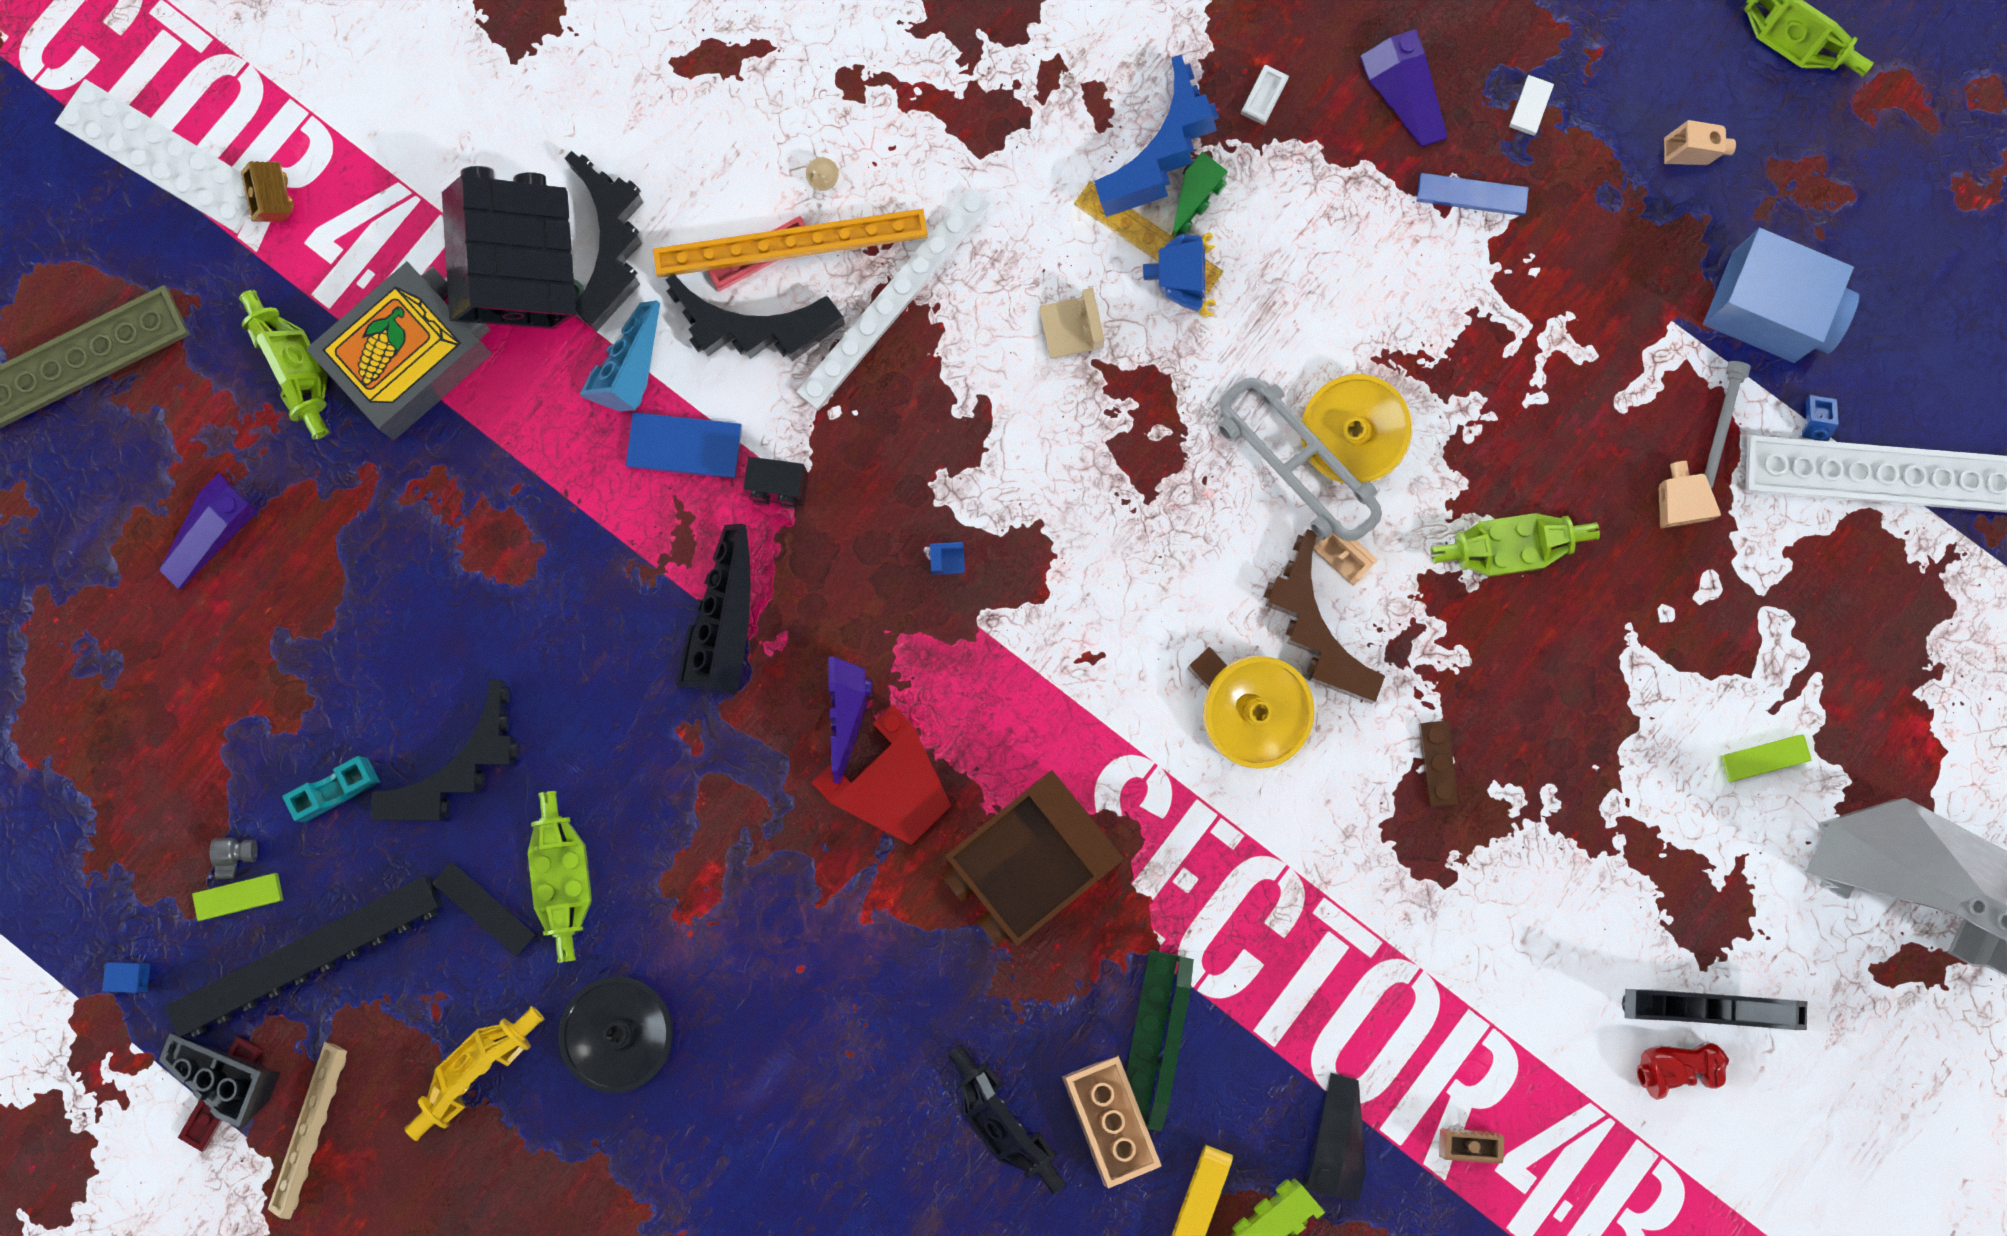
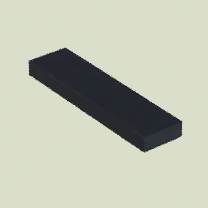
(484, 909)

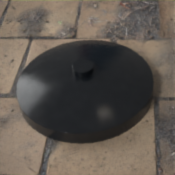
(616, 1034)

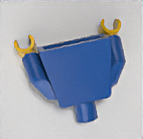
(1183, 272)

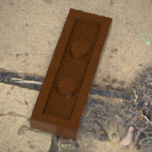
(1438, 763)

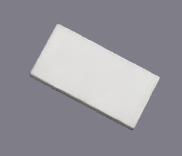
(1264, 94)
(1531, 105)

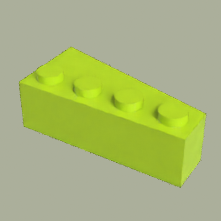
(1282, 1214)

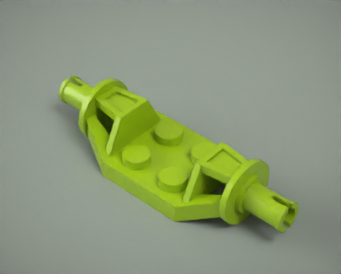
(1801, 32)
(290, 362)
(1514, 544)
(558, 876)

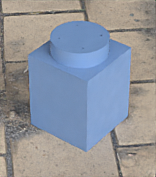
(1783, 297)

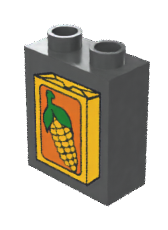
(400, 349)

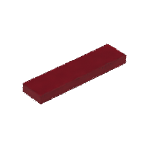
(202, 1123)

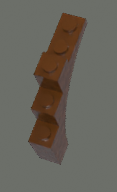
(1334, 665)

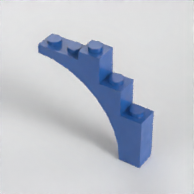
(1146, 175)

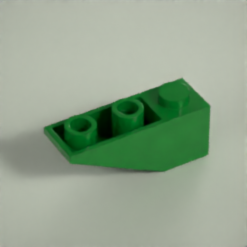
(1199, 184)

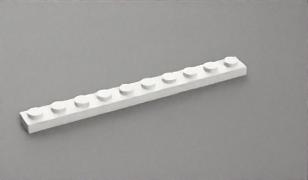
(894, 299)

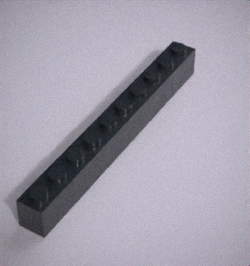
(304, 957)

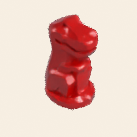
(1672, 1067)

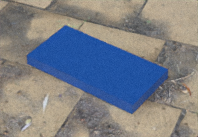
(684, 445)

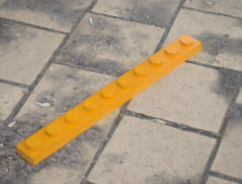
(790, 243)

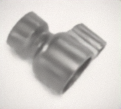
(227, 852)

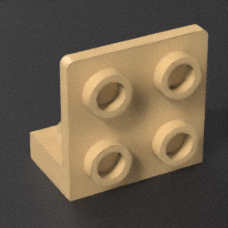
(1072, 325)

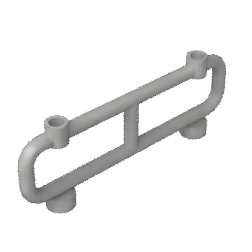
(1325, 523)

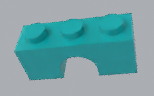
(318, 797)

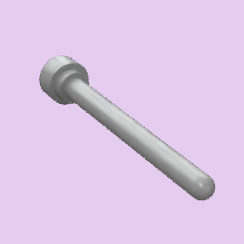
(1737, 373)

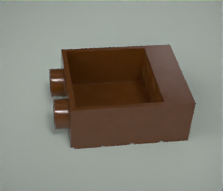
(1030, 860)

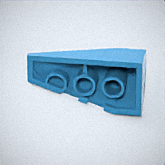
(626, 369)

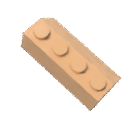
(1111, 1121)

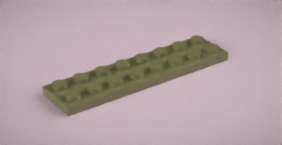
(89, 353)

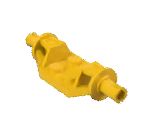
(465, 1064)

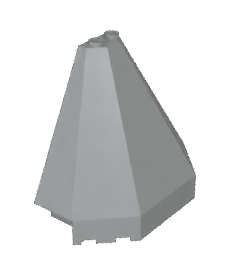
(1925, 861)

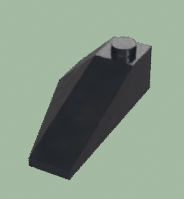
(223, 1081)
(1337, 1150)

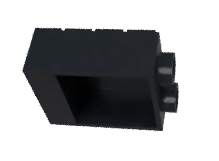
(508, 250)

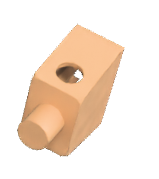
(1697, 144)
(1686, 498)

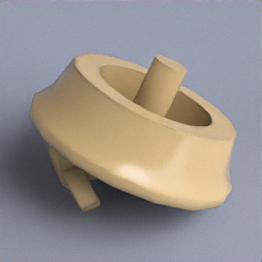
(822, 173)

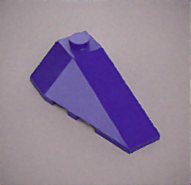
(1404, 80)
(209, 525)
(849, 702)

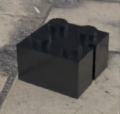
(776, 482)

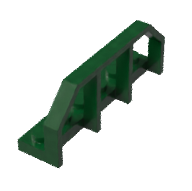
(1149, 1033)

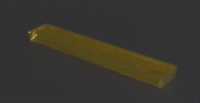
(1136, 230)

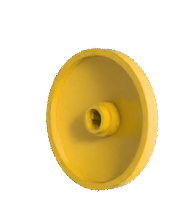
(1362, 426)
(1258, 712)

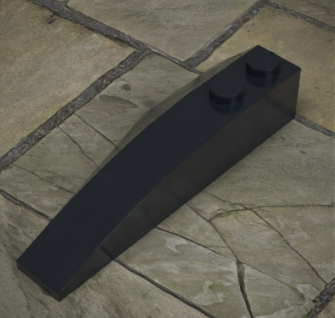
(719, 637)

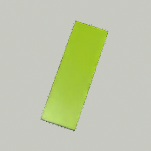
(1766, 758)
(237, 897)

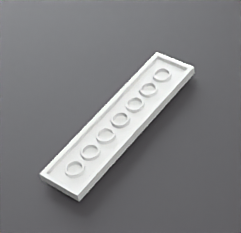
(157, 154)

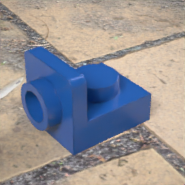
(1821, 418)

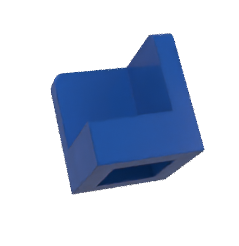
(947, 558)
(126, 977)

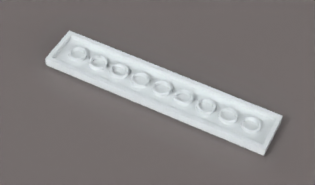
(1876, 473)

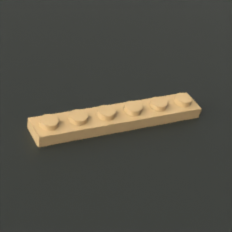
(307, 1130)

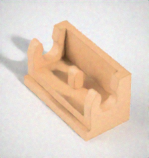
(1346, 557)

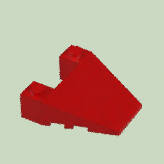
(897, 789)

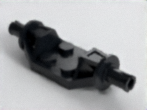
(998, 1127)

